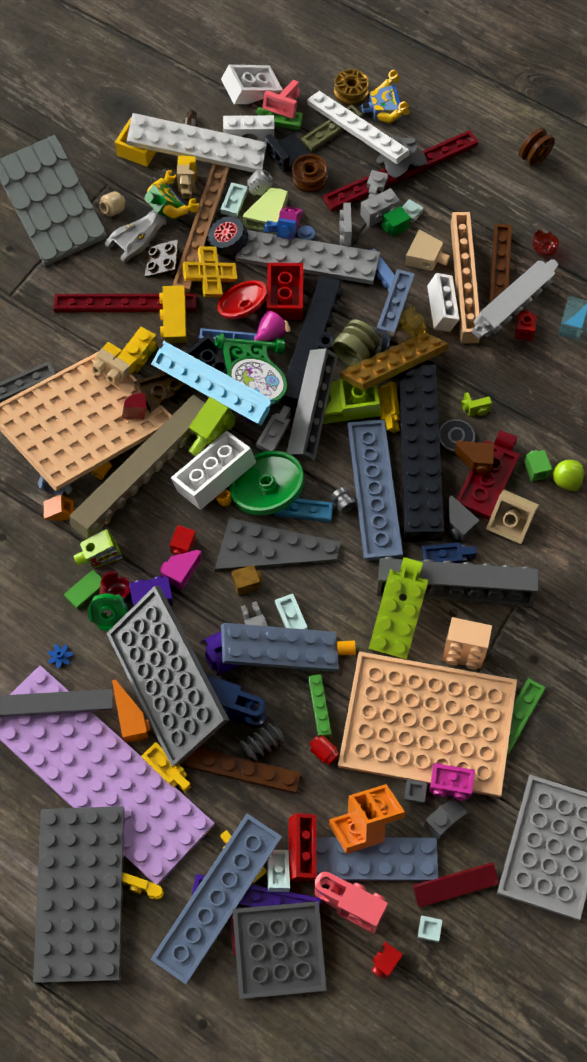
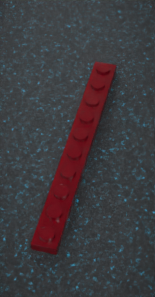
(434, 156)

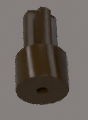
(191, 118)

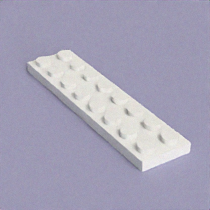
(194, 141)

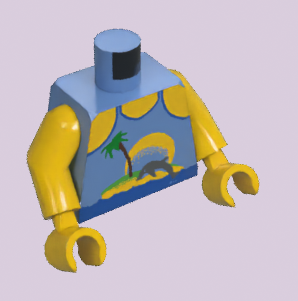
(385, 102)

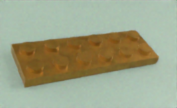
(393, 361)

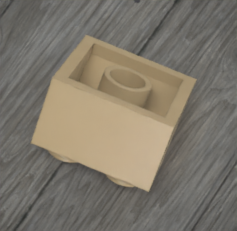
(512, 516)

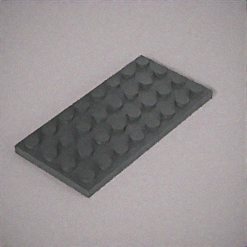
(167, 677)
(79, 895)

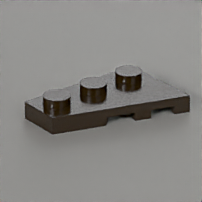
(158, 389)

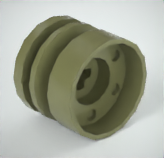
(356, 343)

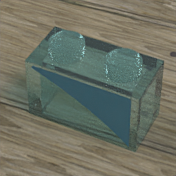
(573, 318)

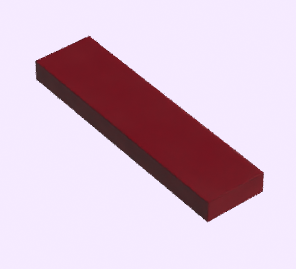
(455, 884)

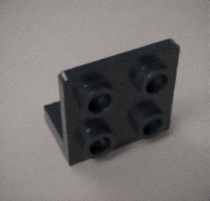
(285, 151)

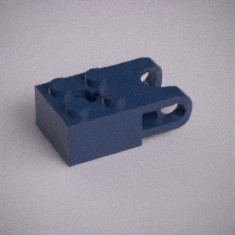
(239, 704)

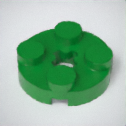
(111, 602)

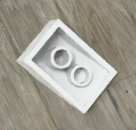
(249, 82)

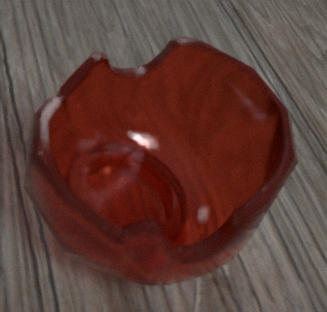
(545, 243)

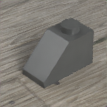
(460, 520)
(444, 818)

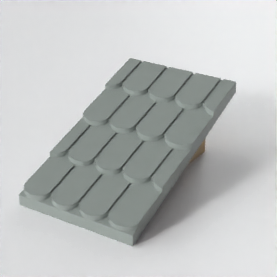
(50, 200)

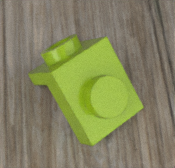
(476, 407)

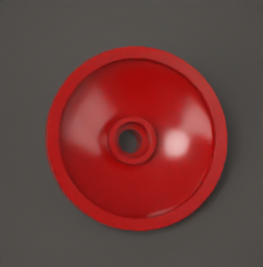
(242, 299)

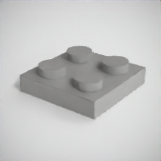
(345, 225)

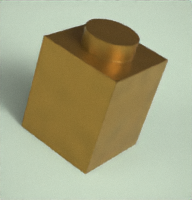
(246, 580)

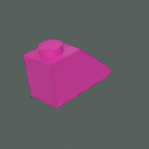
(292, 214)
(181, 567)

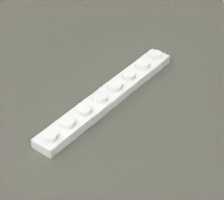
(358, 127)

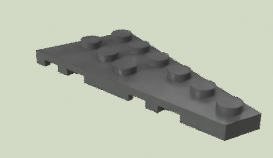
(269, 547)

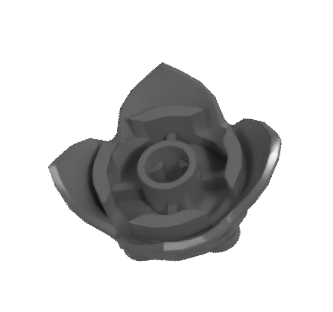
(415, 158)

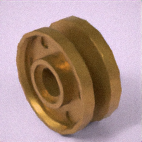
(351, 87)

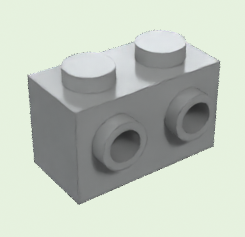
(378, 205)

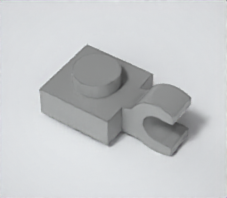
(376, 182)

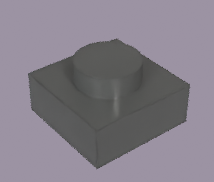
(415, 791)

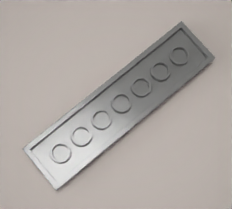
(317, 257)

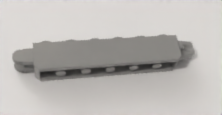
(513, 298)

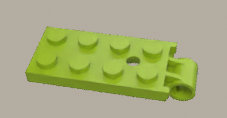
(395, 617)

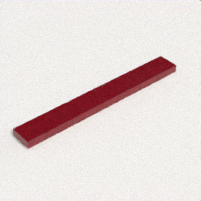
(115, 303)

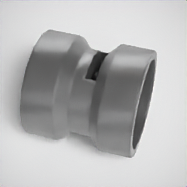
(343, 500)

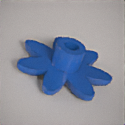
(56, 657)

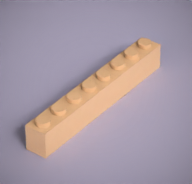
(465, 275)

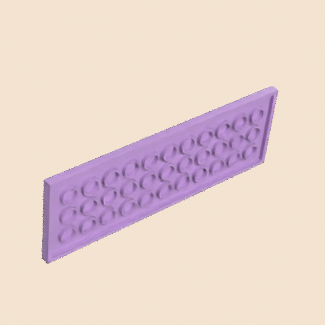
(98, 769)

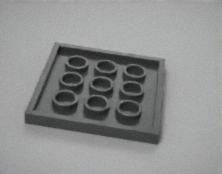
(279, 950)

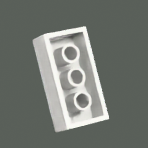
(213, 470)

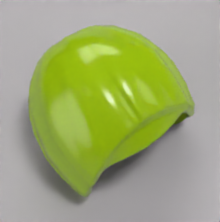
(569, 475)

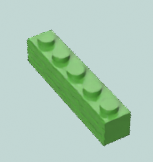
(319, 706)

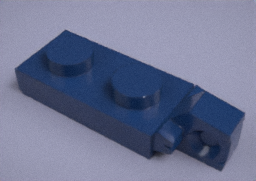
(448, 552)

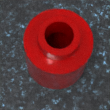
(324, 750)

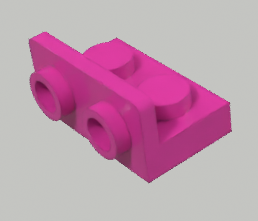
(451, 781)

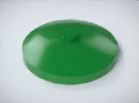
(269, 484)

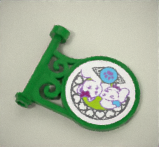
(253, 369)

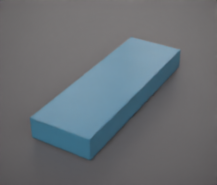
(308, 510)

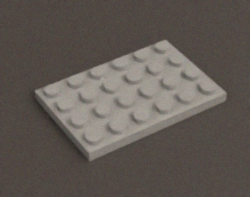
(548, 850)

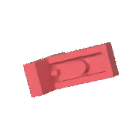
(284, 102)

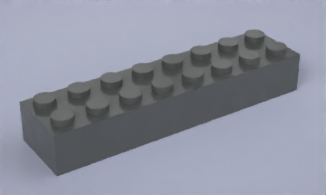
(470, 581)

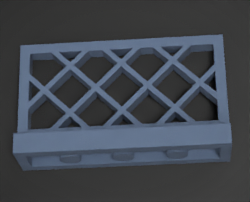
(394, 306)

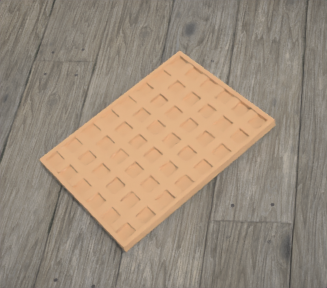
(75, 422)

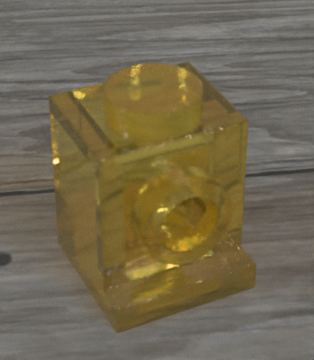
(412, 322)

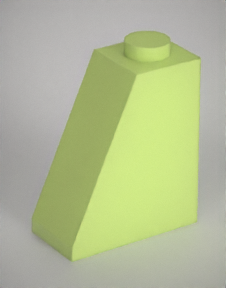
(265, 209)

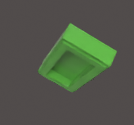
(84, 590)

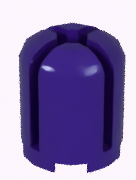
(214, 654)

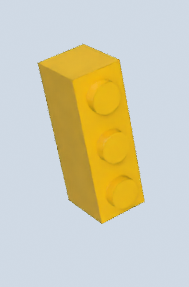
(173, 314)

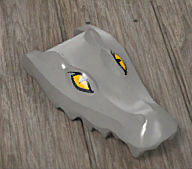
(137, 235)

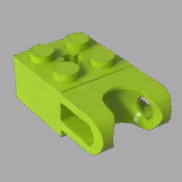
(351, 403)

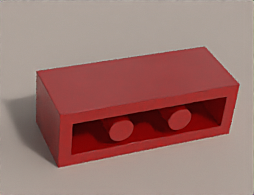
(302, 847)

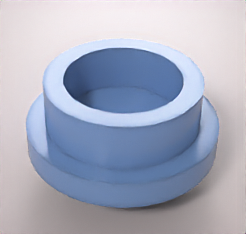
(306, 232)

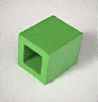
(537, 465)

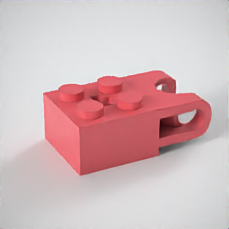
(351, 901)

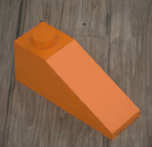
(131, 718)

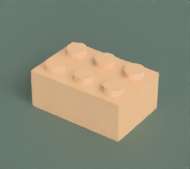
(467, 643)

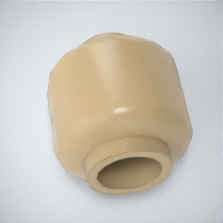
(112, 204)

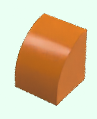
(58, 508)

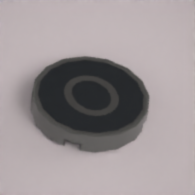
(454, 431)

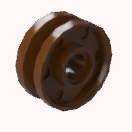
(536, 147)
(309, 173)

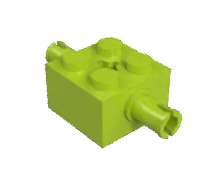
(210, 424)

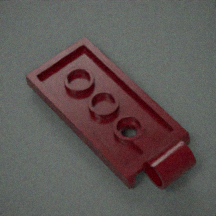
(483, 490)

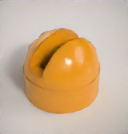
(224, 498)

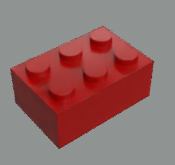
(285, 290)

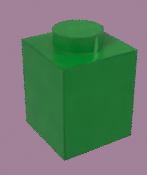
(396, 221)

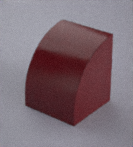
(134, 407)

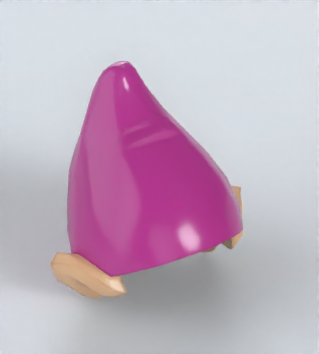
(271, 327)

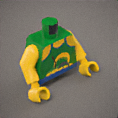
(165, 200)

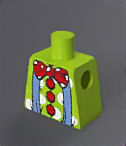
(98, 550)

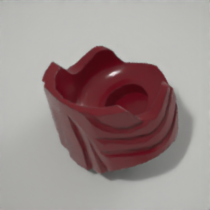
(114, 584)

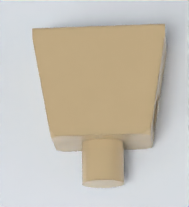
(426, 252)

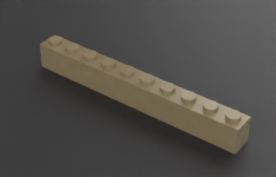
(136, 470)

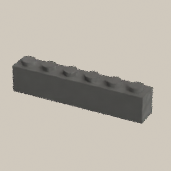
(312, 404)

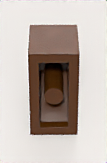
(476, 455)

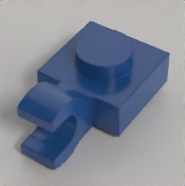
(284, 227)

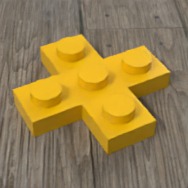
(210, 272)

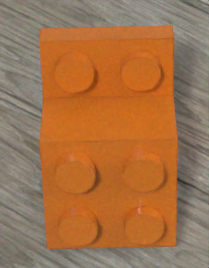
(366, 818)

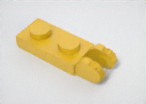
(138, 885)

